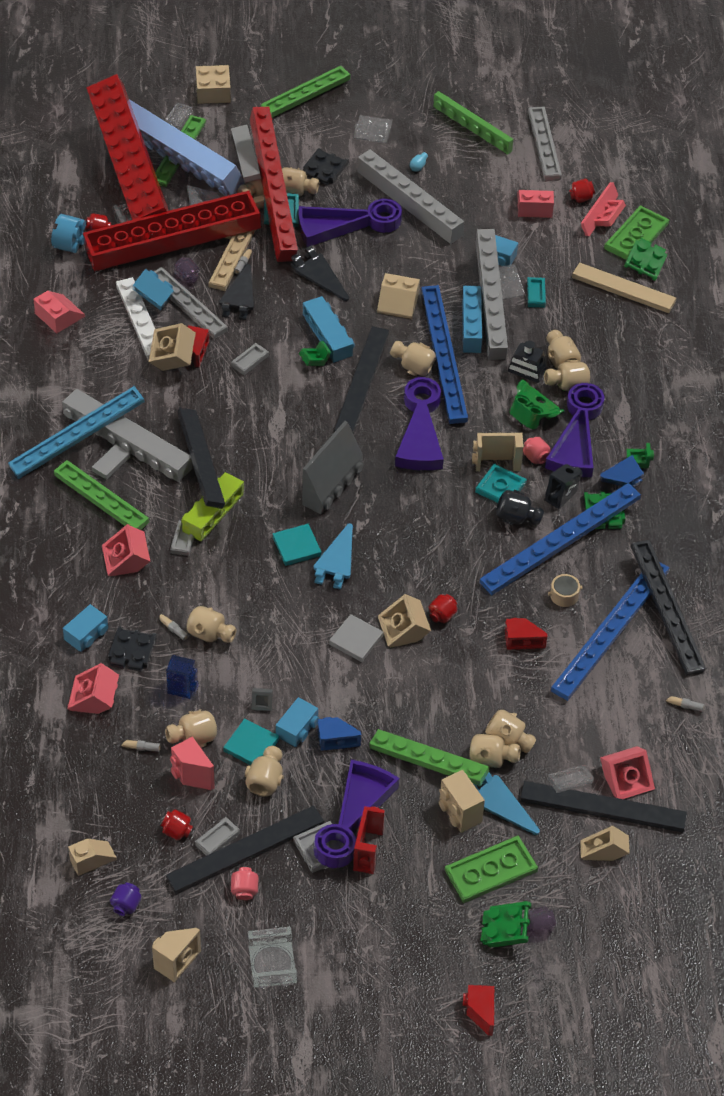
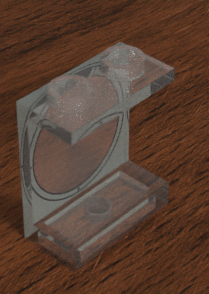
(272, 957)

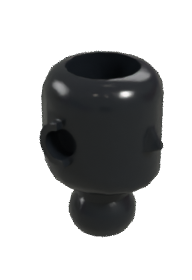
(516, 508)

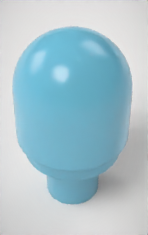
(418, 162)

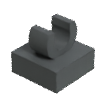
(262, 699)

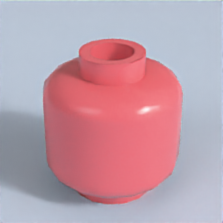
(536, 450)
(244, 883)

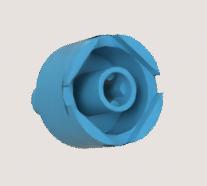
(68, 233)

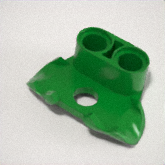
(527, 408)

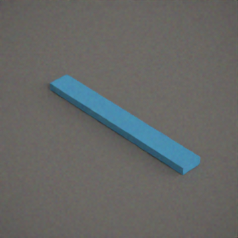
(76, 432)

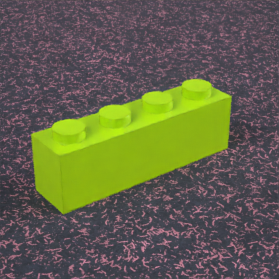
(202, 518)

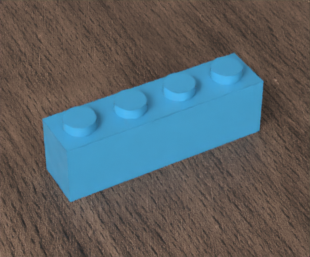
(472, 319)
(328, 329)

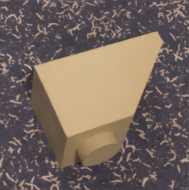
(605, 845)
(90, 855)

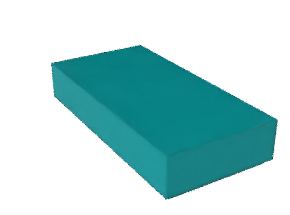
(536, 292)

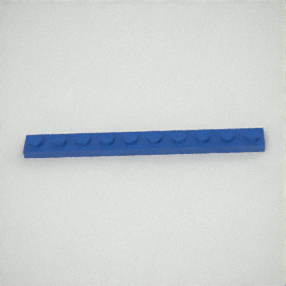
(444, 355)
(560, 539)
(603, 638)

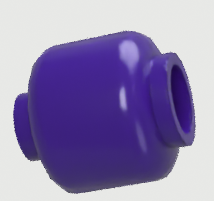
(125, 899)

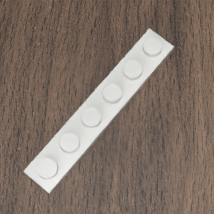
(138, 313)

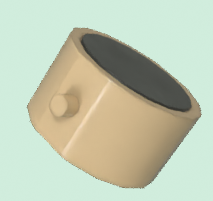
(565, 590)

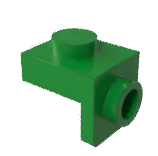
(316, 356)
(642, 456)

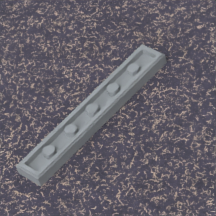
(544, 143)
(246, 153)
(192, 306)

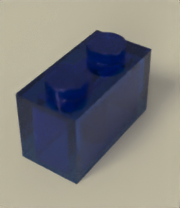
(181, 677)

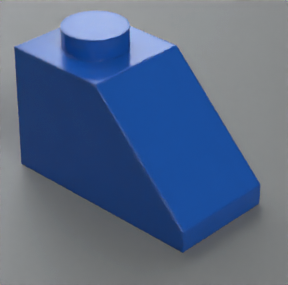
(623, 473)
(337, 734)

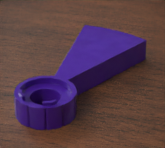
(323, 224)
(575, 442)
(420, 444)
(365, 786)

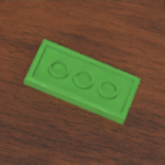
(640, 224)
(491, 869)

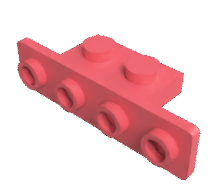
(604, 210)

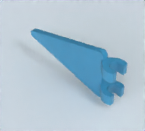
(336, 559)
(504, 805)

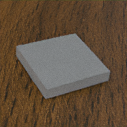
(356, 638)
(305, 845)

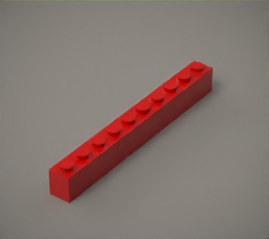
(273, 184)

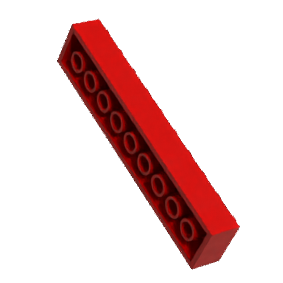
(127, 148)
(171, 230)

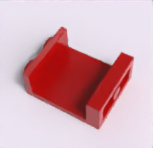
(365, 854)

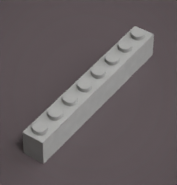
(410, 196)
(491, 294)
(132, 438)

